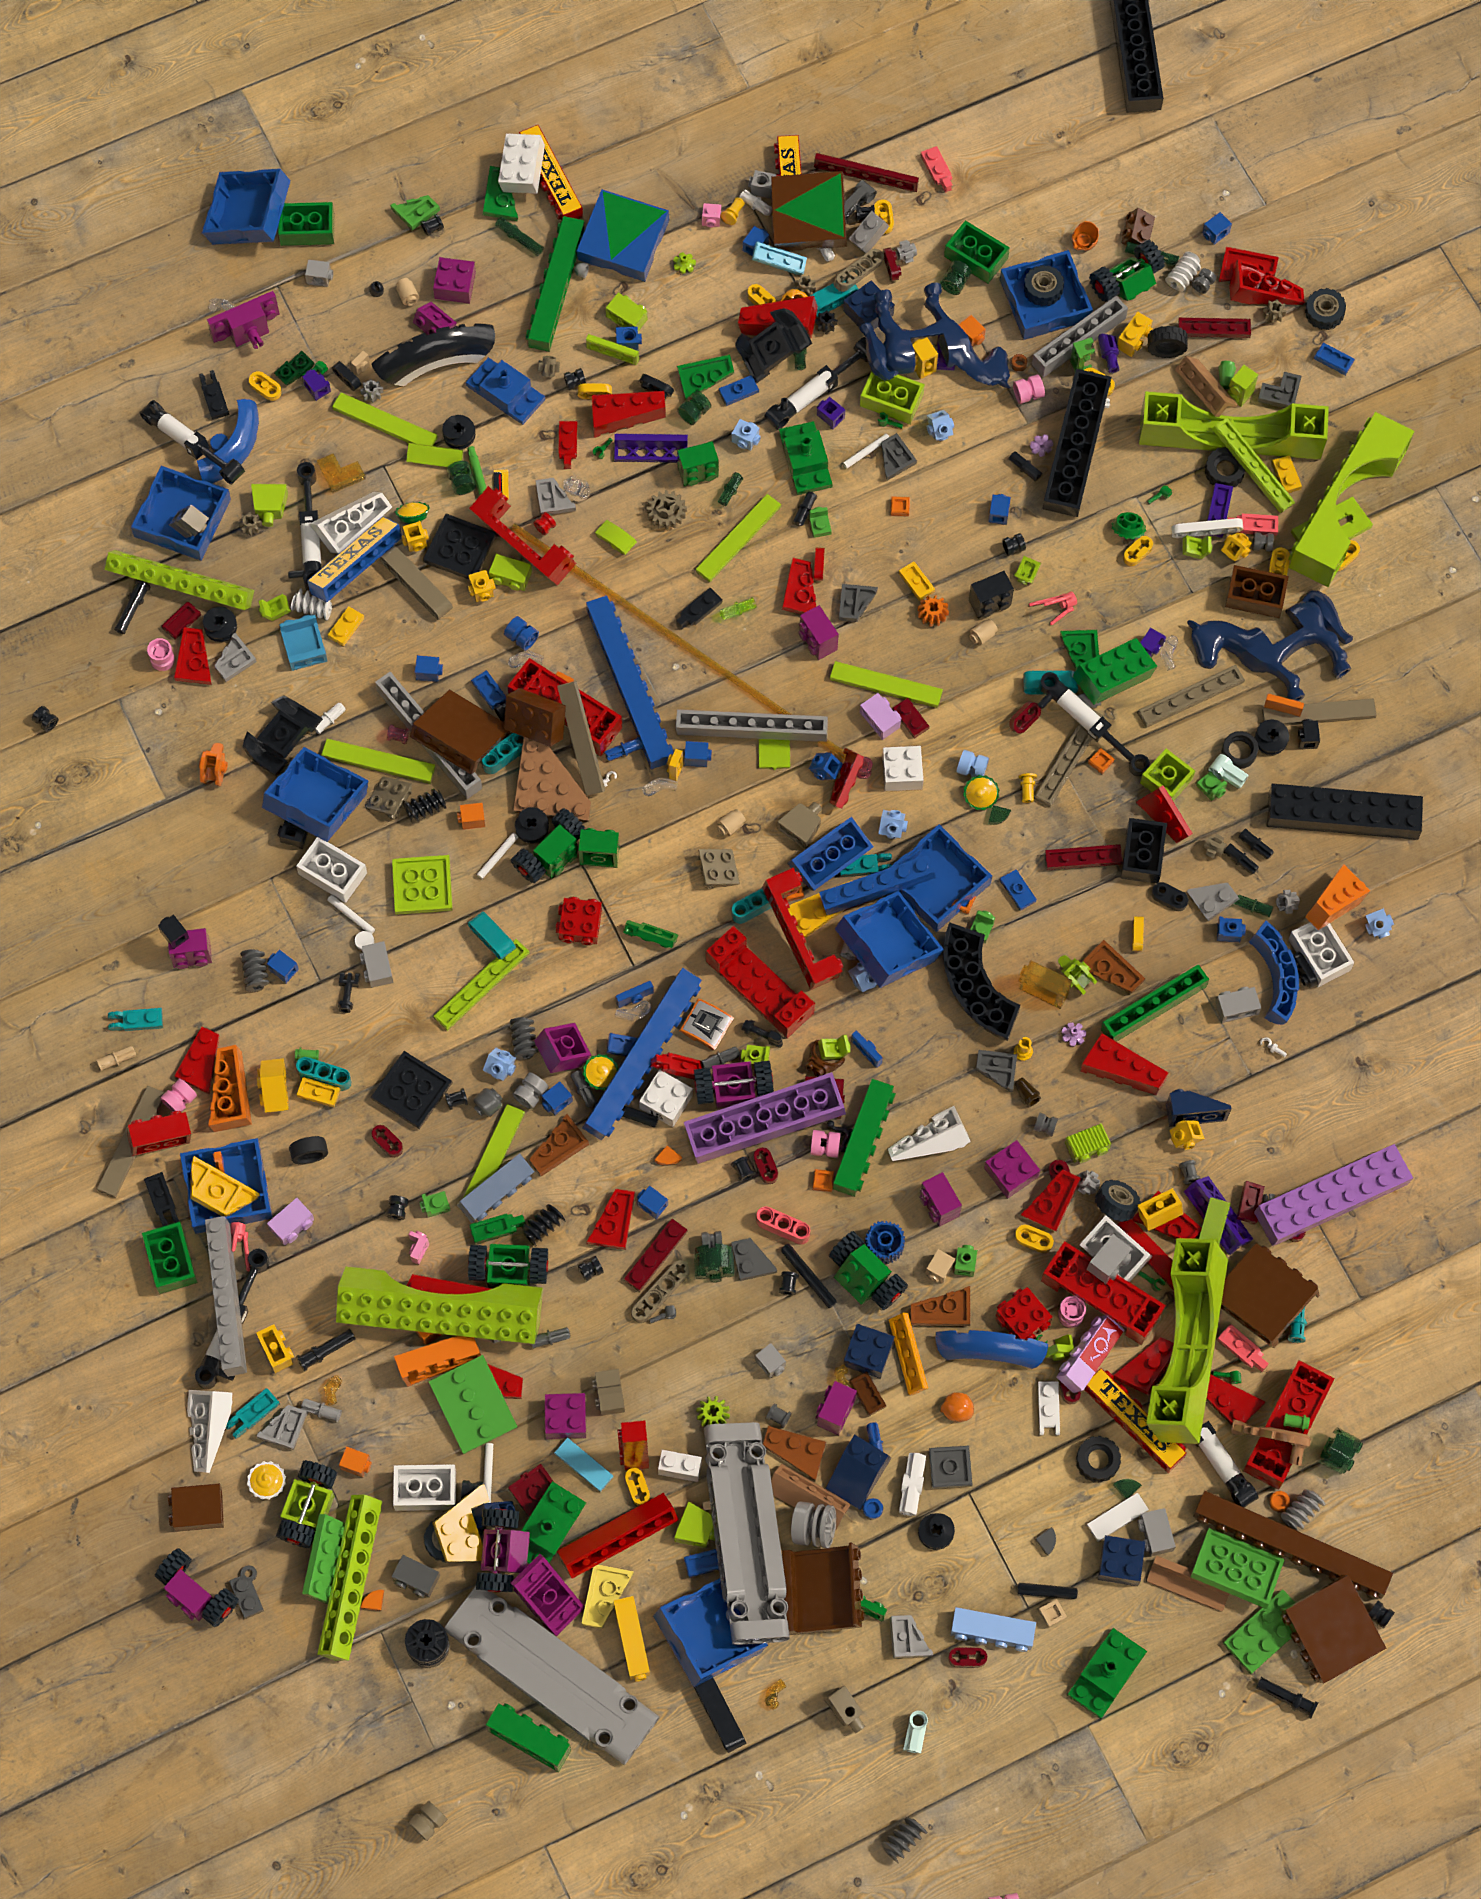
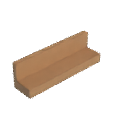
(1205, 385)
(793, 1488)
(1179, 1581)

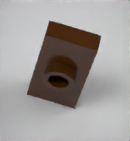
(867, 1394)

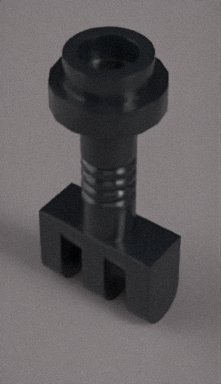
(345, 1005)
(773, 1037)

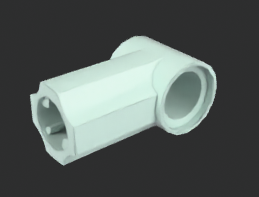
(1224, 768)
(915, 1734)

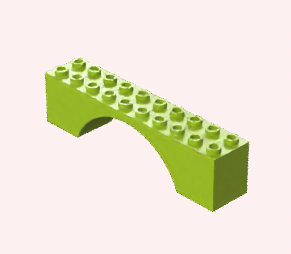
(1176, 423)
(1375, 454)
(377, 1300)
(1181, 1396)

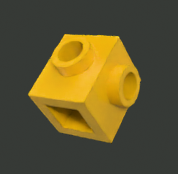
(414, 537)
(1237, 546)
(481, 586)
(1186, 1134)

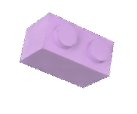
(880, 716)
(291, 1222)

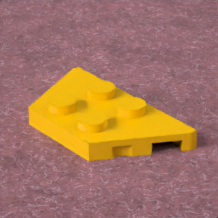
(218, 1190)

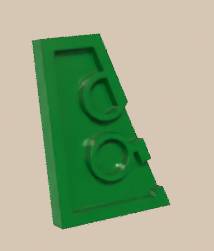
(497, 202)
(704, 374)
(1080, 645)

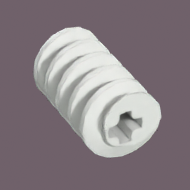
(1183, 271)
(311, 605)

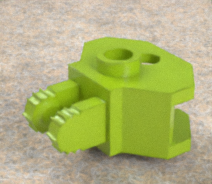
(1077, 972)

